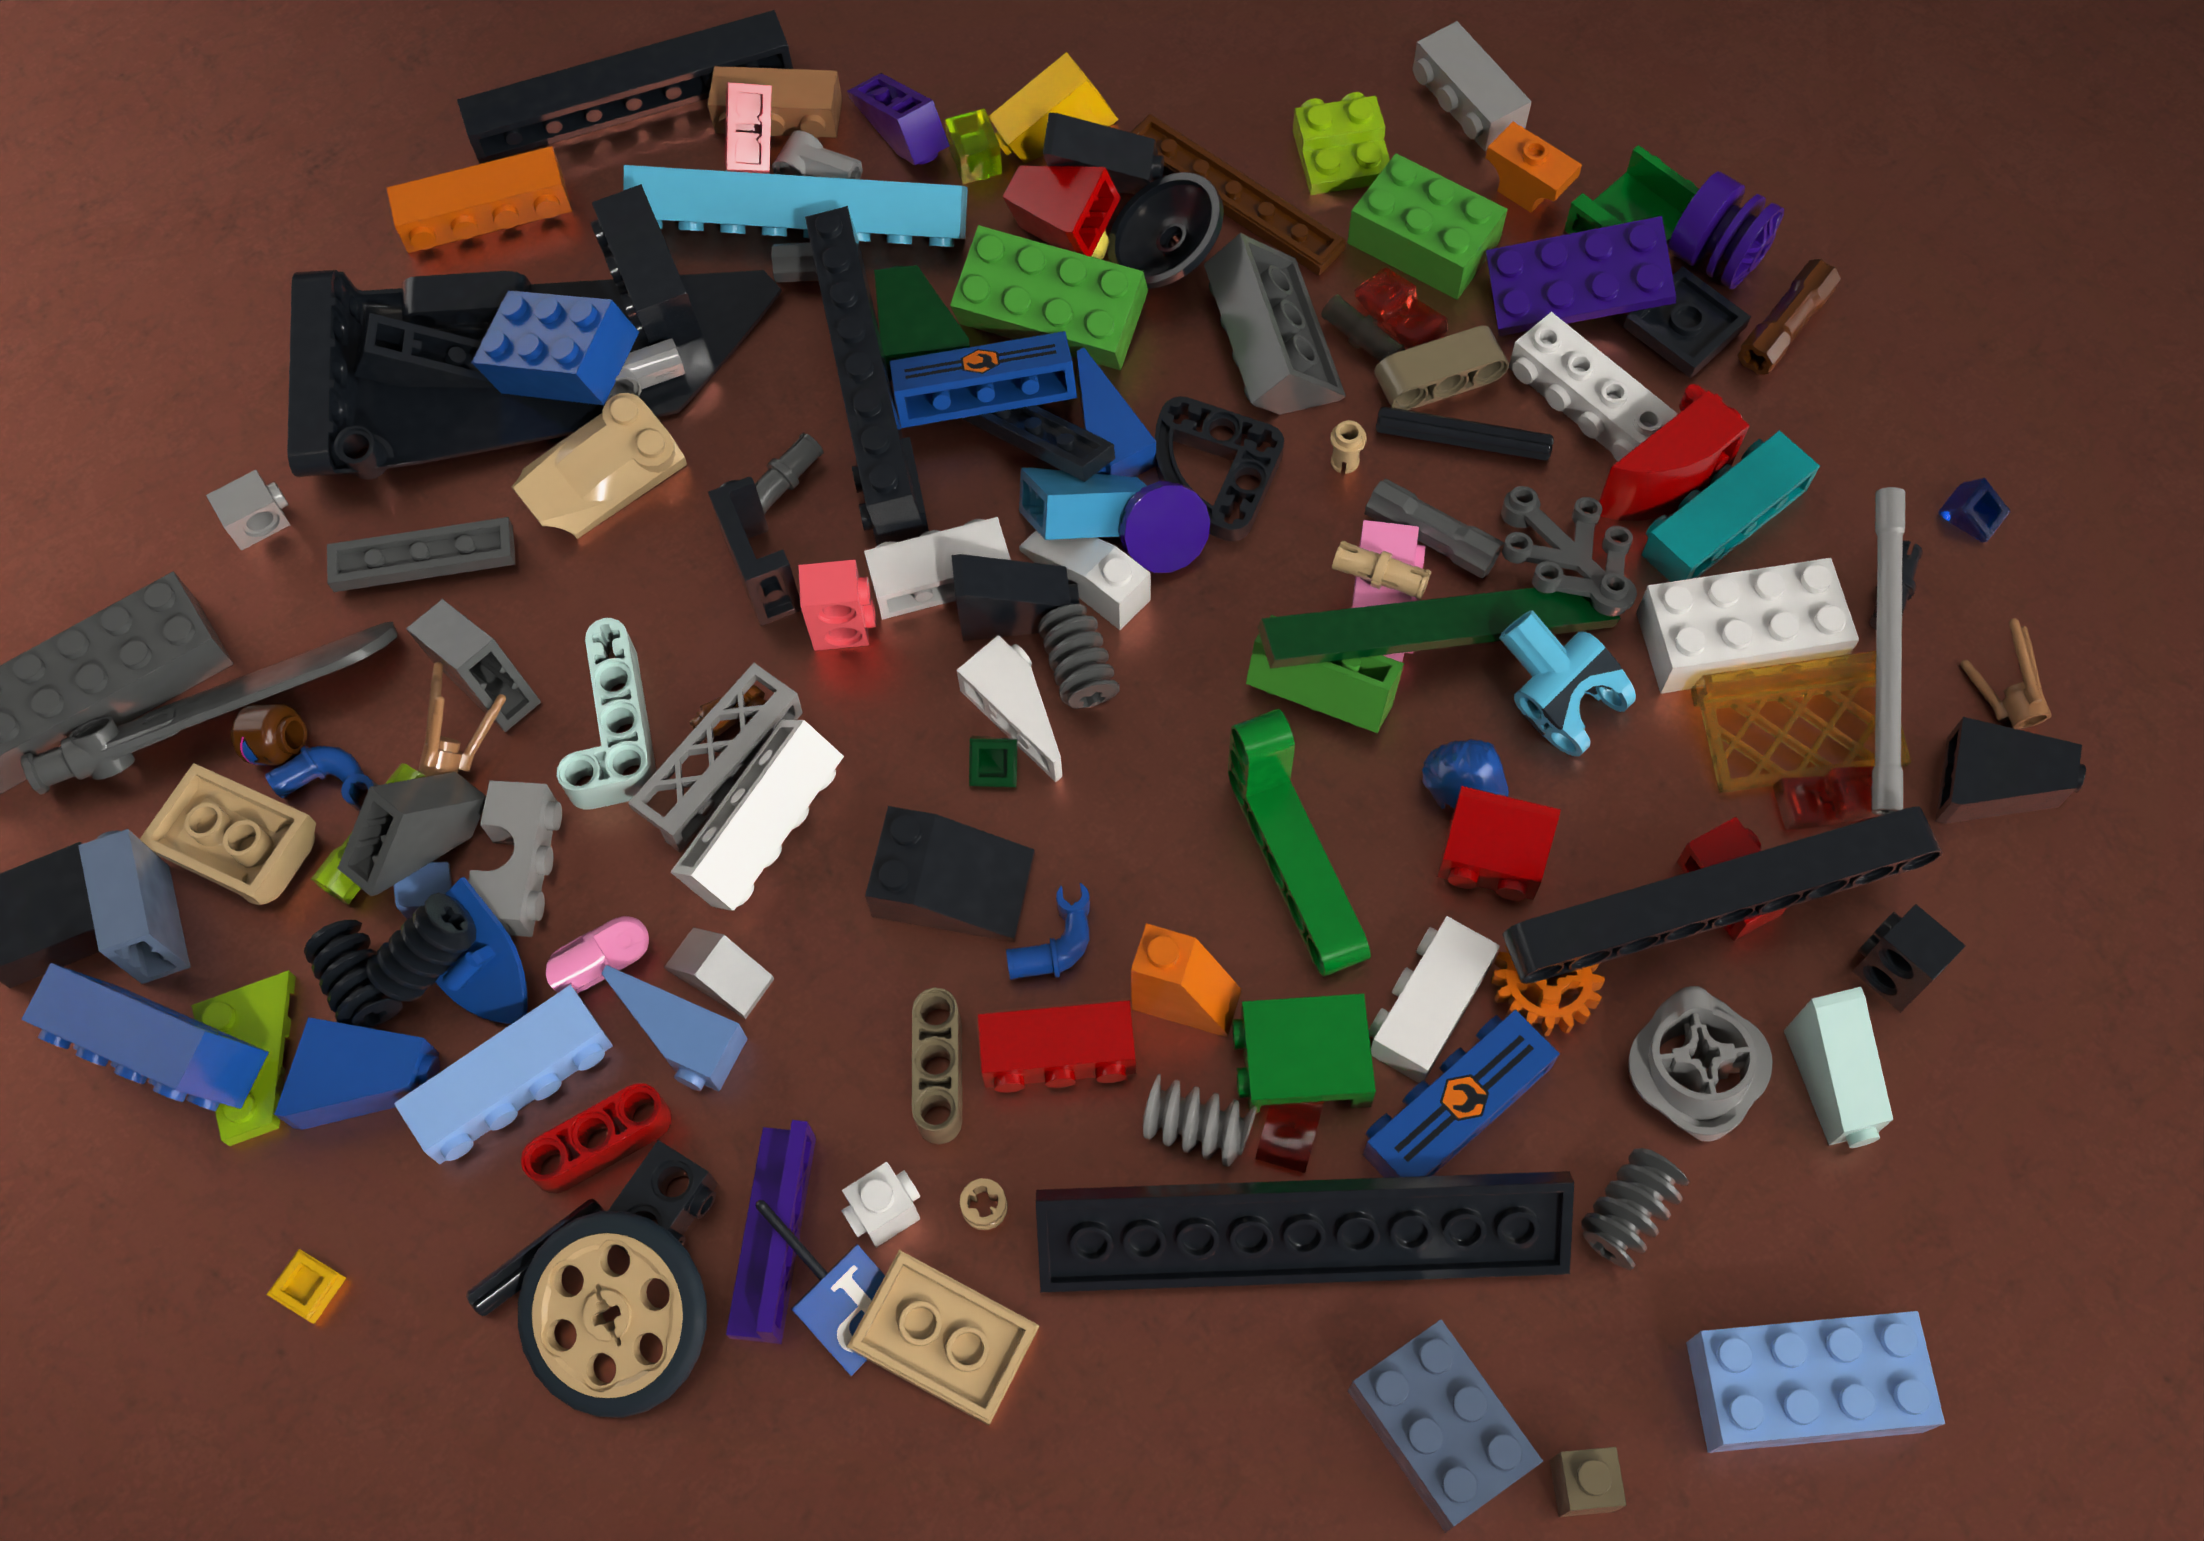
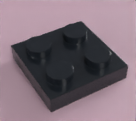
(1692, 328)

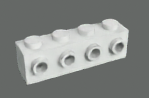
(1587, 386)
(758, 815)

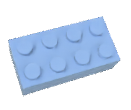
(1814, 1381)

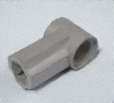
(806, 157)
(648, 367)

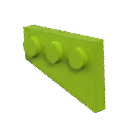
(261, 1018)

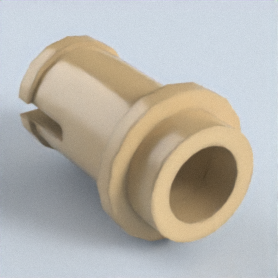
(1347, 442)

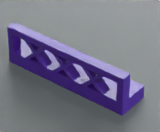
(765, 1258)

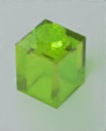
(974, 146)

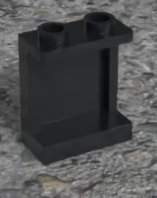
(765, 579)

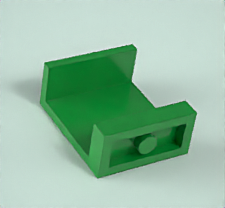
(1641, 193)

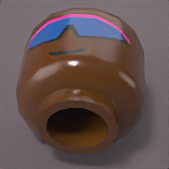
(268, 734)

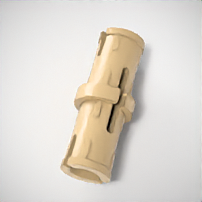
(1381, 569)

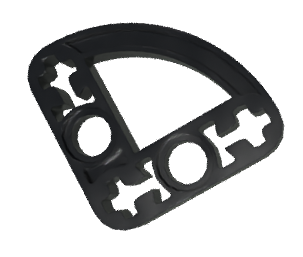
(1245, 458)

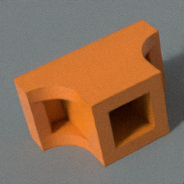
(1530, 167)

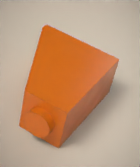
(1182, 982)

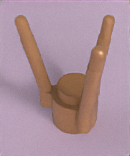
(2024, 700)
(442, 753)

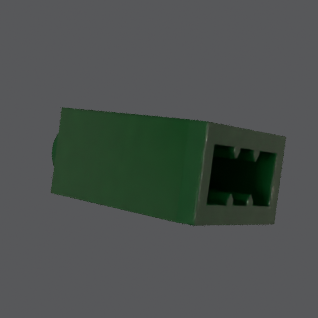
(913, 316)

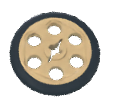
(679, 1325)

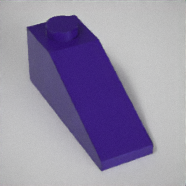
(901, 117)

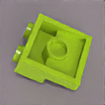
(1340, 142)

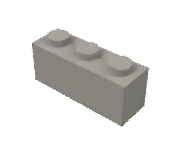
(1469, 84)

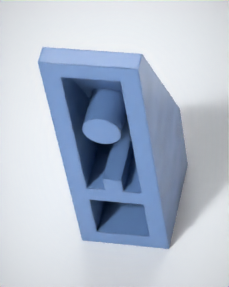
(690, 1038)

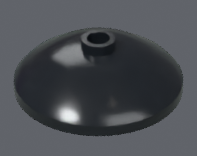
(1167, 228)

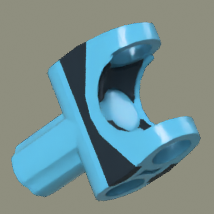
(1562, 678)

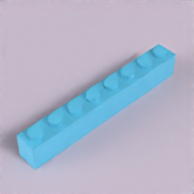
(786, 200)

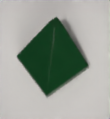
(993, 761)

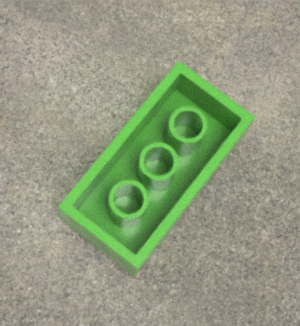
(1040, 289)

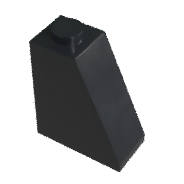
(1128, 157)
(1007, 595)
(2004, 772)

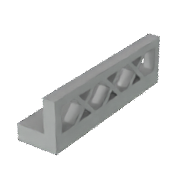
(713, 785)

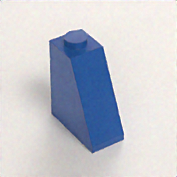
(351, 1073)

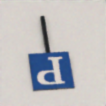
(839, 1297)

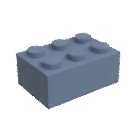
(1443, 1425)

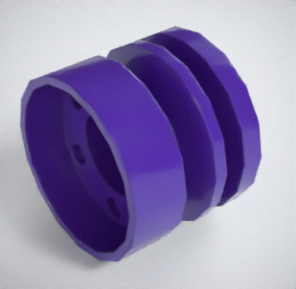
(1719, 226)

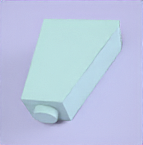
(1841, 1067)

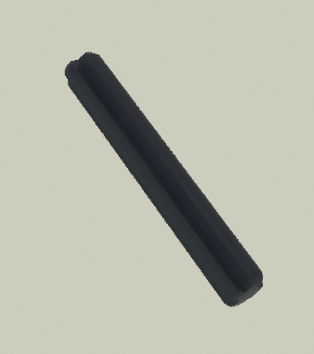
(1464, 433)

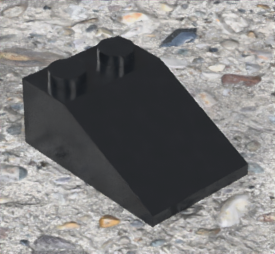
(948, 876)

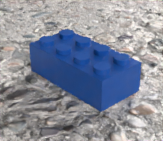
(143, 1039)

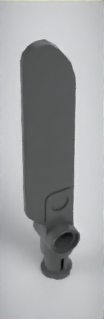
(106, 749)

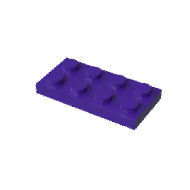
(1581, 275)

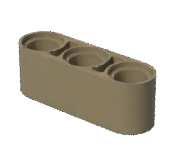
(1441, 368)
(934, 1042)

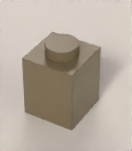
(1587, 1482)

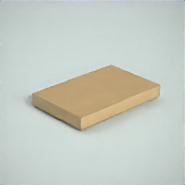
(943, 1337)

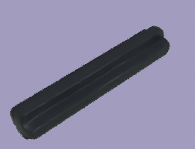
(509, 1277)

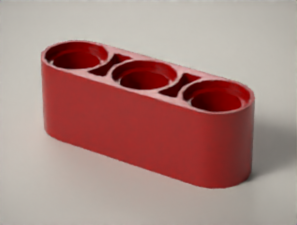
(571, 1138)

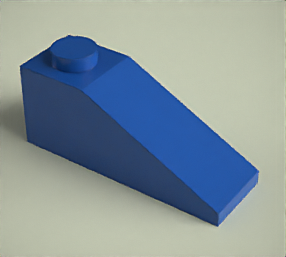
(1112, 419)

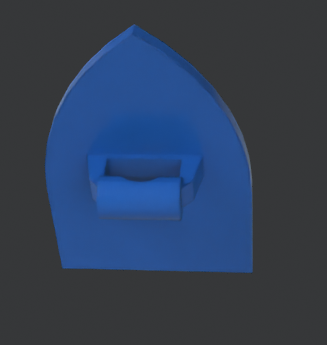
(490, 973)

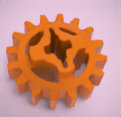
(1544, 998)

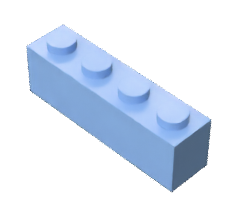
(503, 1076)

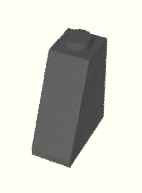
(473, 662)
(409, 827)

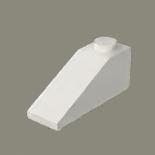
(1104, 574)
(1006, 691)

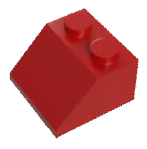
(1498, 844)

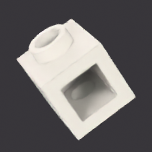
(881, 1204)

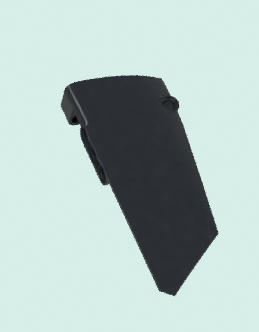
(340, 413)

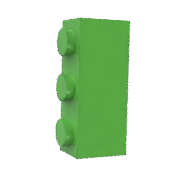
(1347, 689)

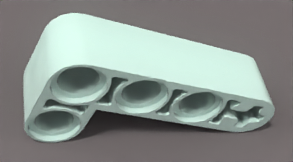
(613, 710)

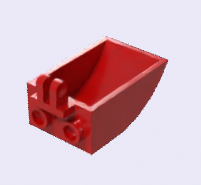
(1674, 459)

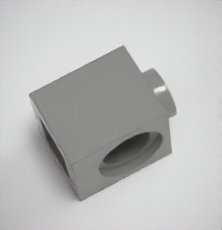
(250, 509)

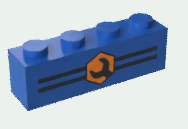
(983, 379)
(1461, 1101)

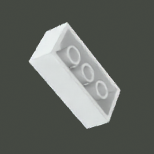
(1744, 621)

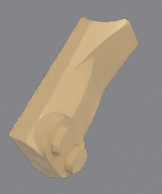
(600, 467)
(231, 835)

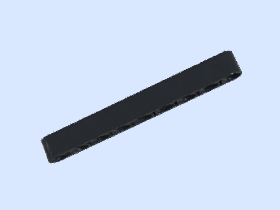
(1721, 894)

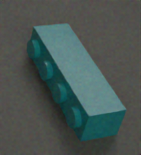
(1729, 509)

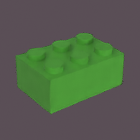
(1426, 225)

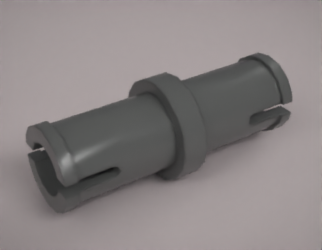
(786, 470)

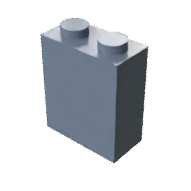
(133, 906)

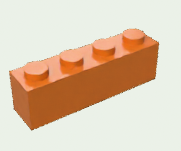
(478, 199)

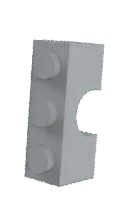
(524, 818)

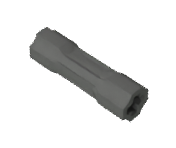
(1461, 543)

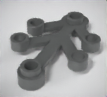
(1608, 589)

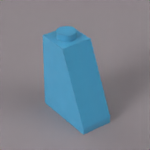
(1072, 509)

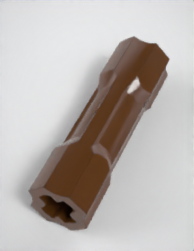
(1772, 337)

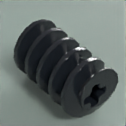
(422, 948)
(340, 963)

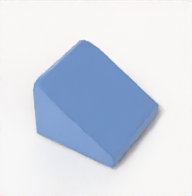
(418, 886)

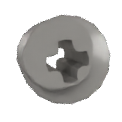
(1197, 1121)

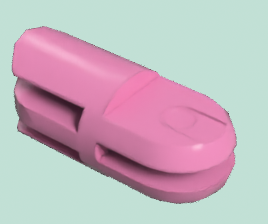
(584, 959)

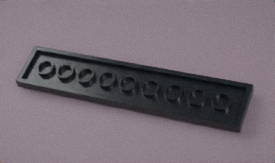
(1305, 1231)

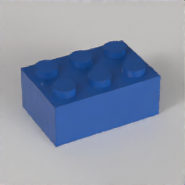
(556, 347)

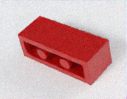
(1057, 1045)

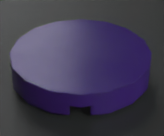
(1164, 527)

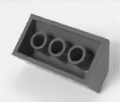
(1272, 327)

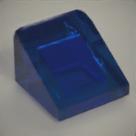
(1975, 509)

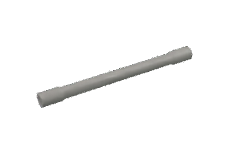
(1887, 772)

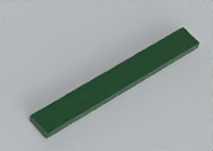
(1419, 625)

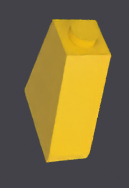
(1059, 90)

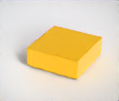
(306, 1286)

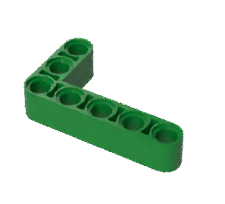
(1260, 778)

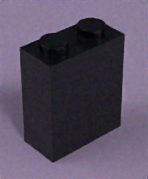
(44, 916)

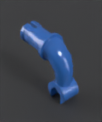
(320, 762)
(1059, 953)

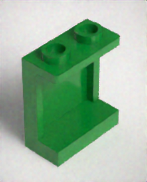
(1304, 1051)

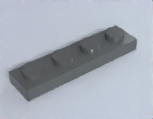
(420, 554)

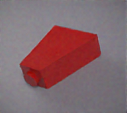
(1063, 204)

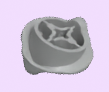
(1720, 1043)

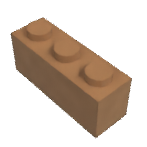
(799, 98)

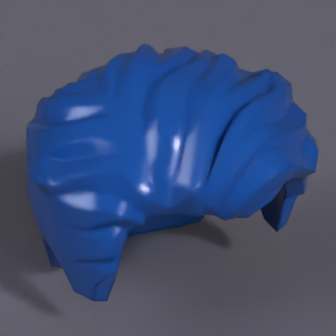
(1464, 764)

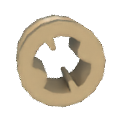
(972, 1215)

